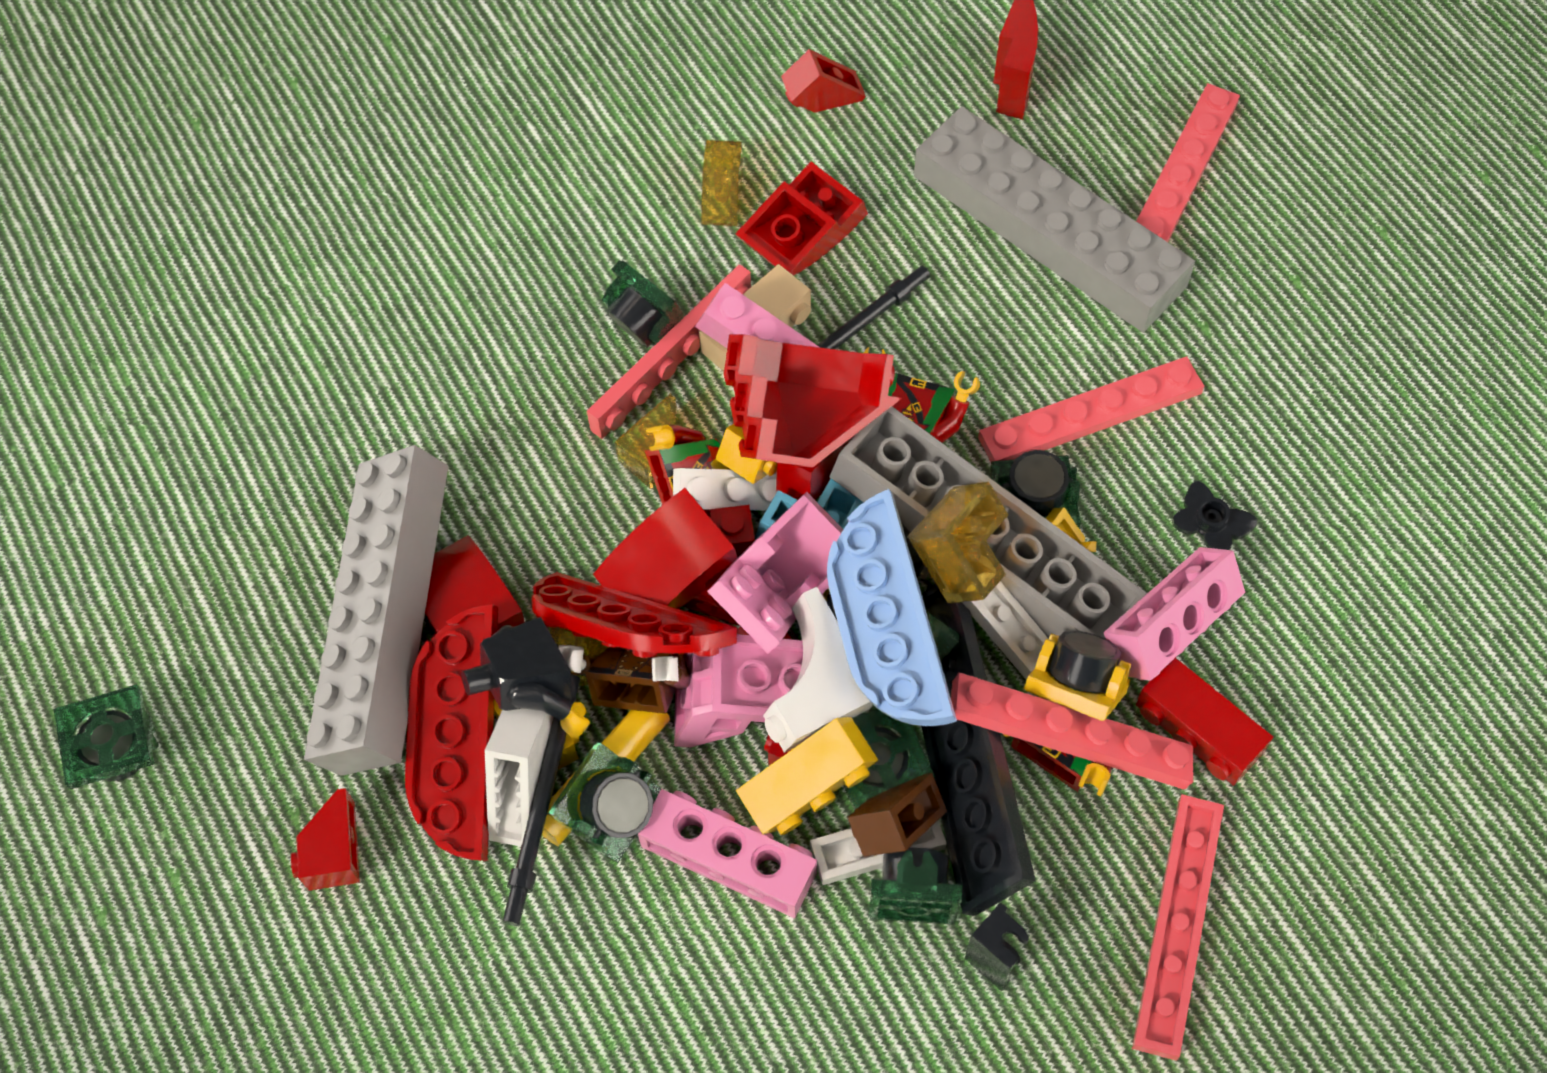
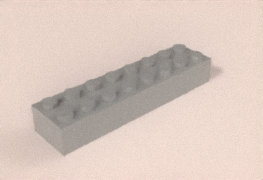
(1053, 219)
(1044, 567)
(377, 613)

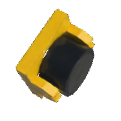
(1084, 664)

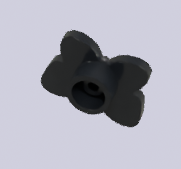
(1212, 518)

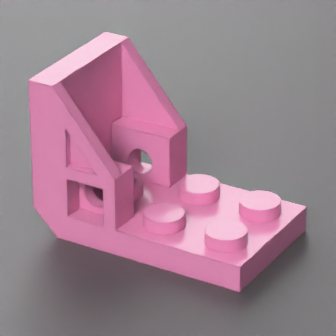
(777, 570)
(733, 689)

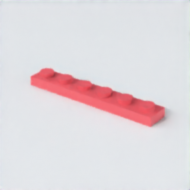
(1188, 161)
(658, 363)
(1092, 411)
(1071, 731)
(1178, 928)

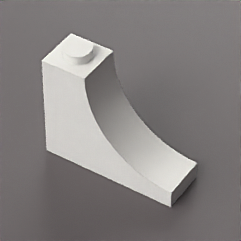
(824, 683)
(512, 771)

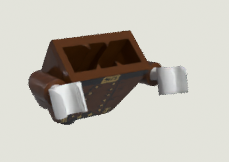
(629, 681)

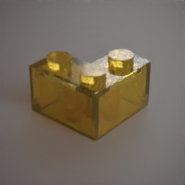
(955, 543)

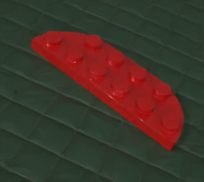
(626, 619)
(450, 737)

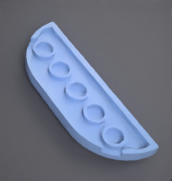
(886, 618)

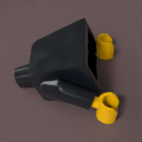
(527, 672)

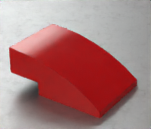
(1016, 58)
(802, 220)
(668, 554)
(465, 580)

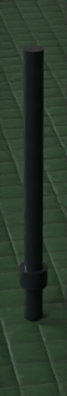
(895, 294)
(522, 878)

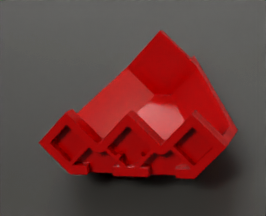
(802, 398)

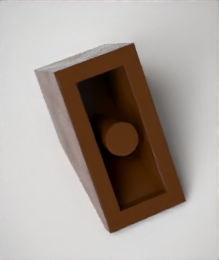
(897, 816)

